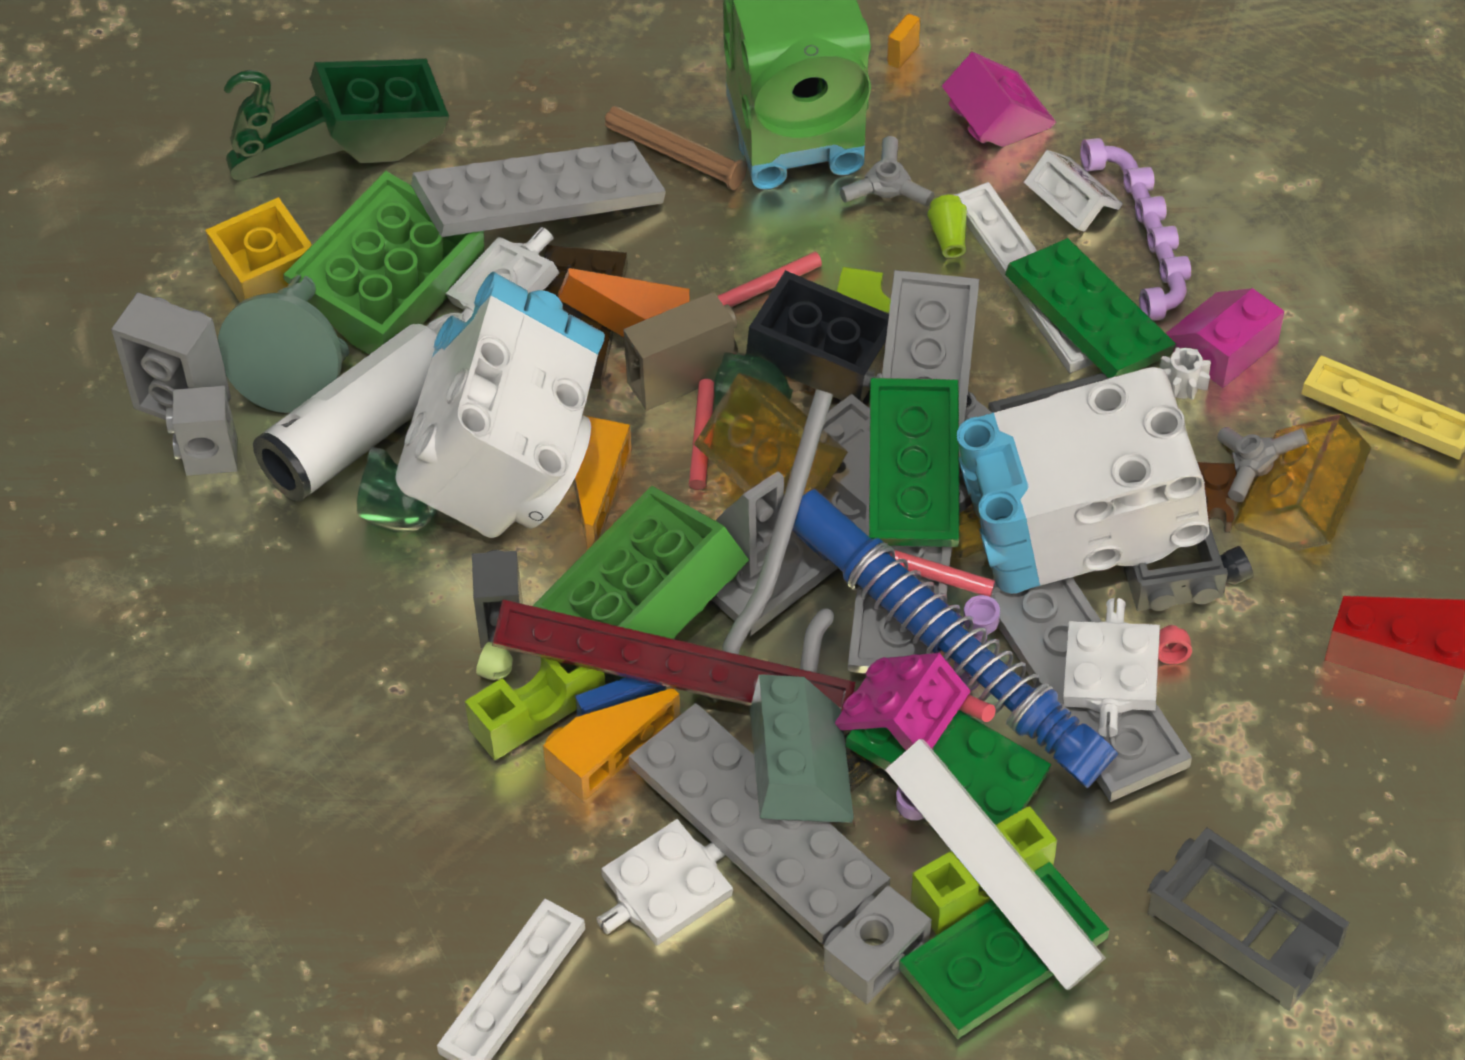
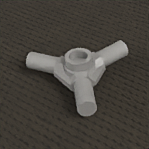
(887, 179)
(1256, 455)

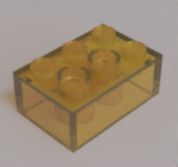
(759, 433)

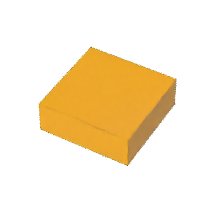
(903, 40)

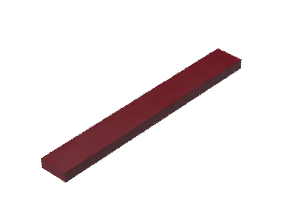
(645, 655)

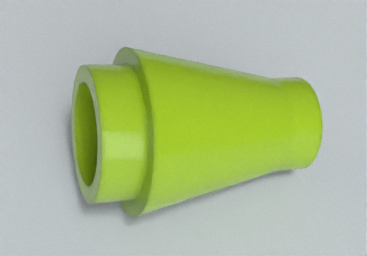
(948, 221)

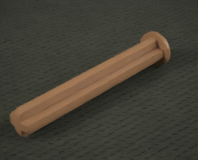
(677, 147)

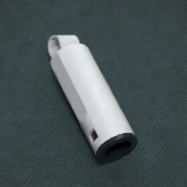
(348, 414)

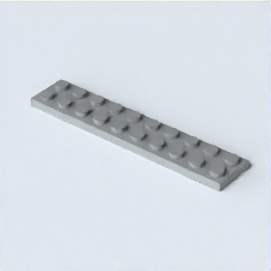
(925, 339)

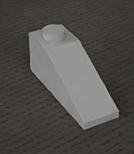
(753, 519)

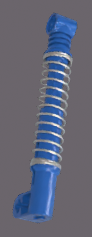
(932, 621)

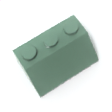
(798, 752)

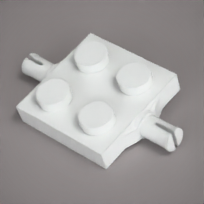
(511, 260)
(1111, 666)
(664, 883)

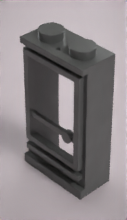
(1179, 584)
(1298, 960)

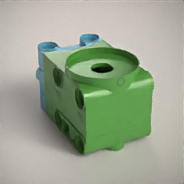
(797, 84)

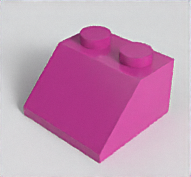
(995, 102)
(1230, 331)

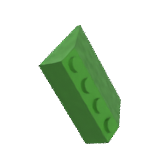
(384, 265)
(649, 569)

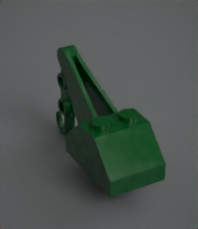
(358, 106)

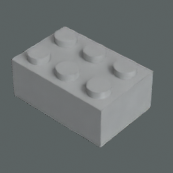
(166, 351)

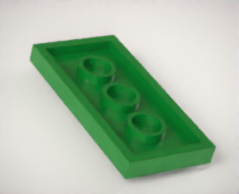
(1090, 309)
(914, 462)
(986, 764)
(986, 961)

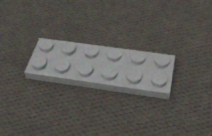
(537, 188)
(1037, 631)
(796, 862)

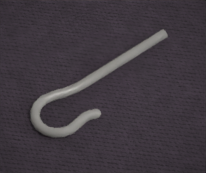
(779, 543)

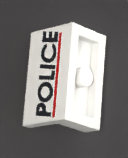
(1070, 189)

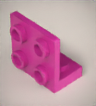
(908, 696)

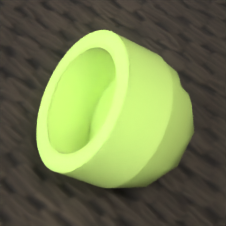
(494, 662)

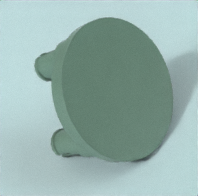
(280, 347)

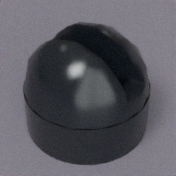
(1237, 565)

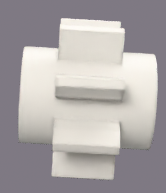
(1186, 372)

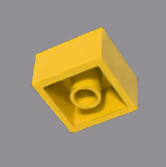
(257, 249)

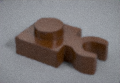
(1217, 483)

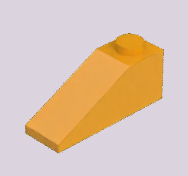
(601, 474)
(600, 742)

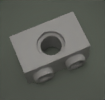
(203, 430)
(867, 967)

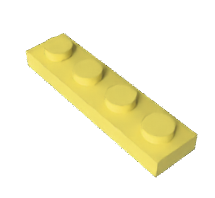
(1387, 406)

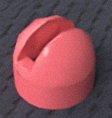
(1178, 642)

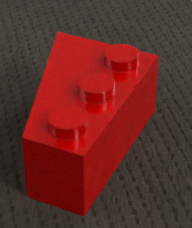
(1402, 641)

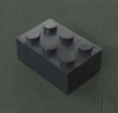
(820, 337)

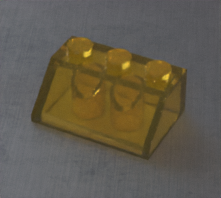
(1307, 487)

